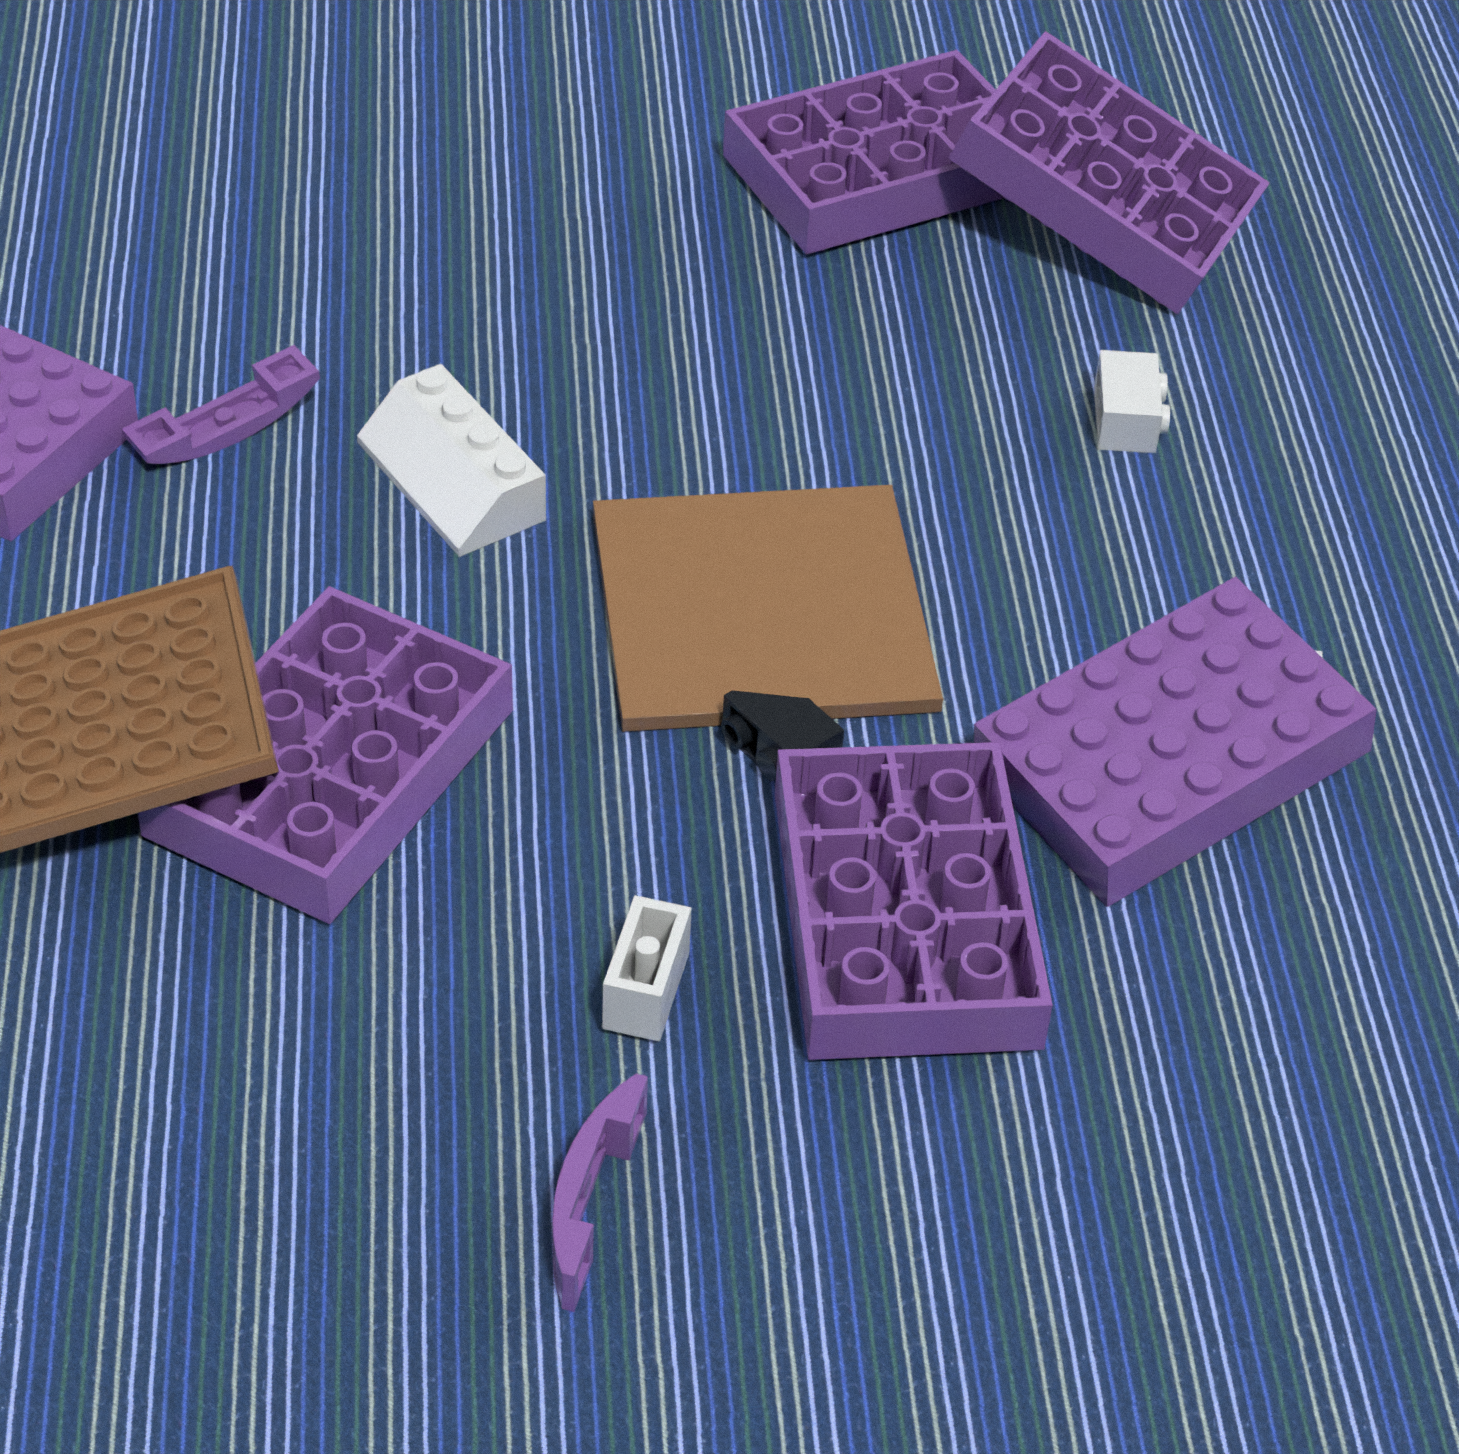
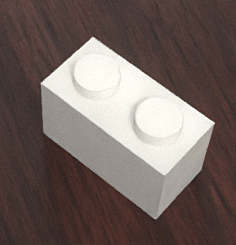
(1130, 401)
(646, 968)

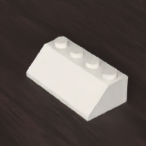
(454, 461)

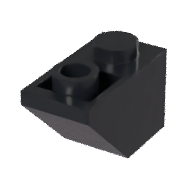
(769, 723)

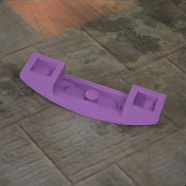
(229, 418)
(607, 1131)

